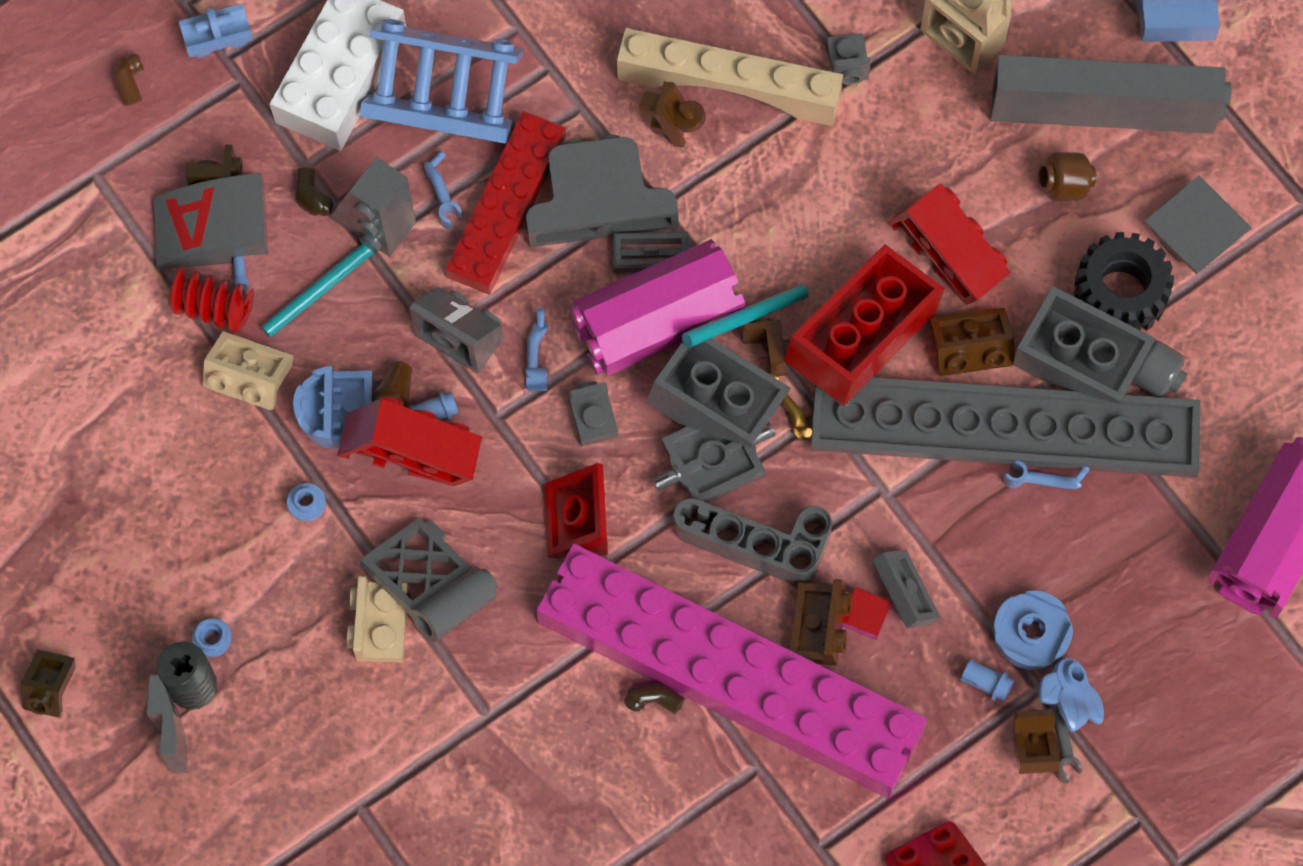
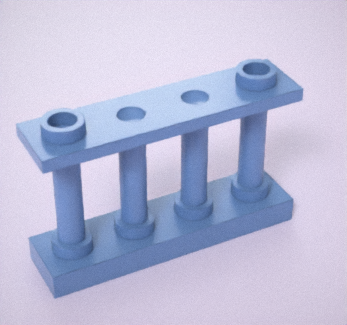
(419, 110)

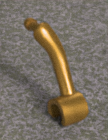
(798, 420)

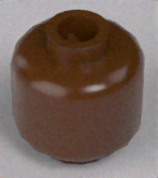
(1066, 176)

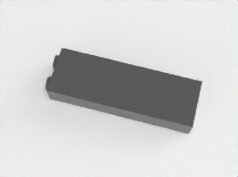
(1109, 94)

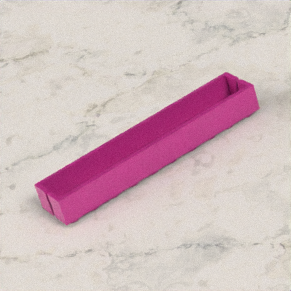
(731, 670)

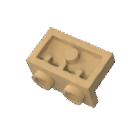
(246, 370)
(378, 623)

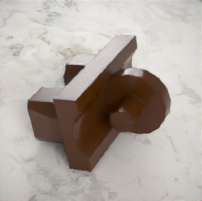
(671, 113)

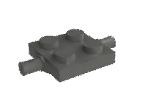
(710, 464)

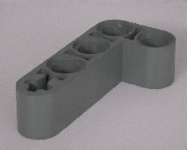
(750, 534)

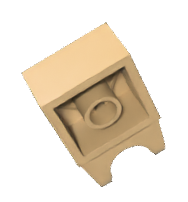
(968, 29)

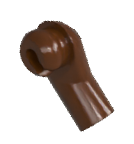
(125, 81)

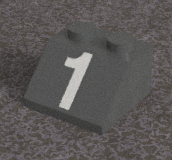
(456, 327)

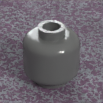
(1161, 370)

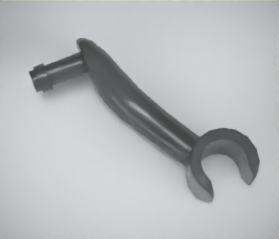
(1065, 747)

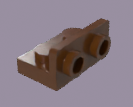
(973, 341)

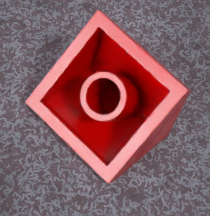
(576, 512)

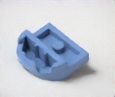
(326, 399)

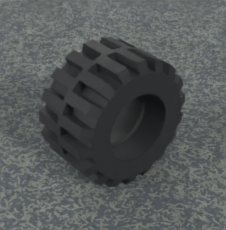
(1136, 259)

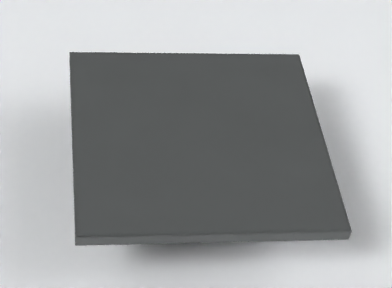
(1197, 225)

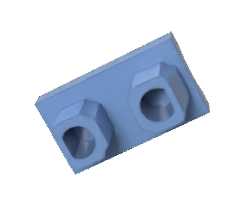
(216, 30)

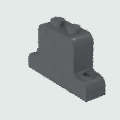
(598, 194)

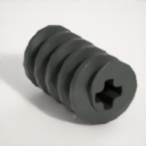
(187, 675)

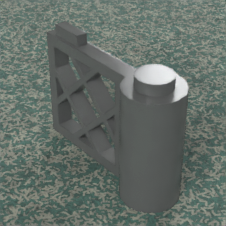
(451, 598)

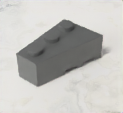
(378, 208)

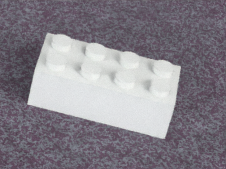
(333, 71)

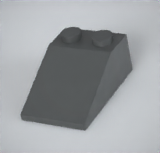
(1082, 348)
(717, 392)

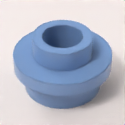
(310, 512)
(209, 626)

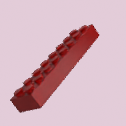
(505, 203)

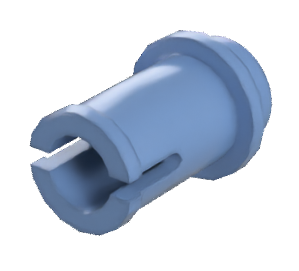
(441, 406)
(987, 680)

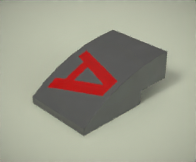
(211, 222)

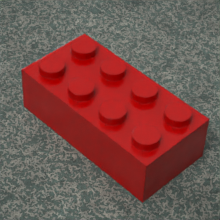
(864, 324)

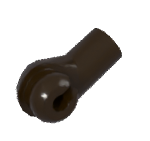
(308, 197)
(652, 692)

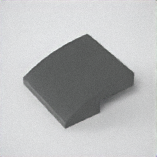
(167, 723)

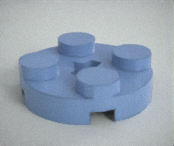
(1038, 652)

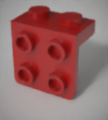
(937, 847)

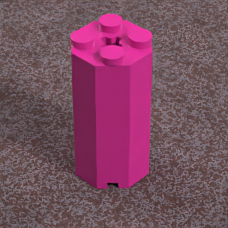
(655, 307)
(1267, 545)

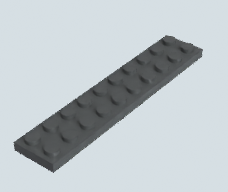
(1011, 426)

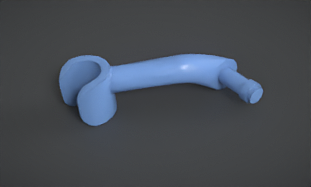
(435, 177)
(536, 377)
(1044, 479)

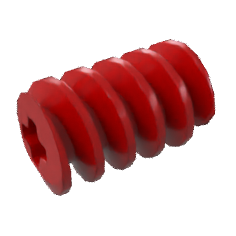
(210, 302)

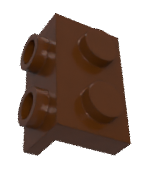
(819, 621)

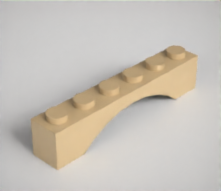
(794, 88)

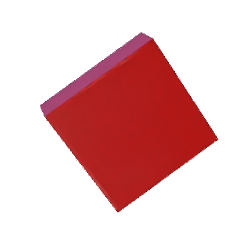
(867, 613)

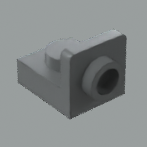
(849, 57)
(592, 412)

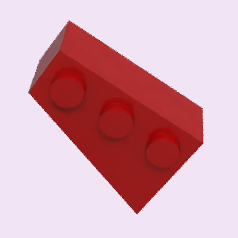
(952, 243)
(412, 440)

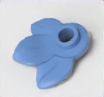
(1072, 693)

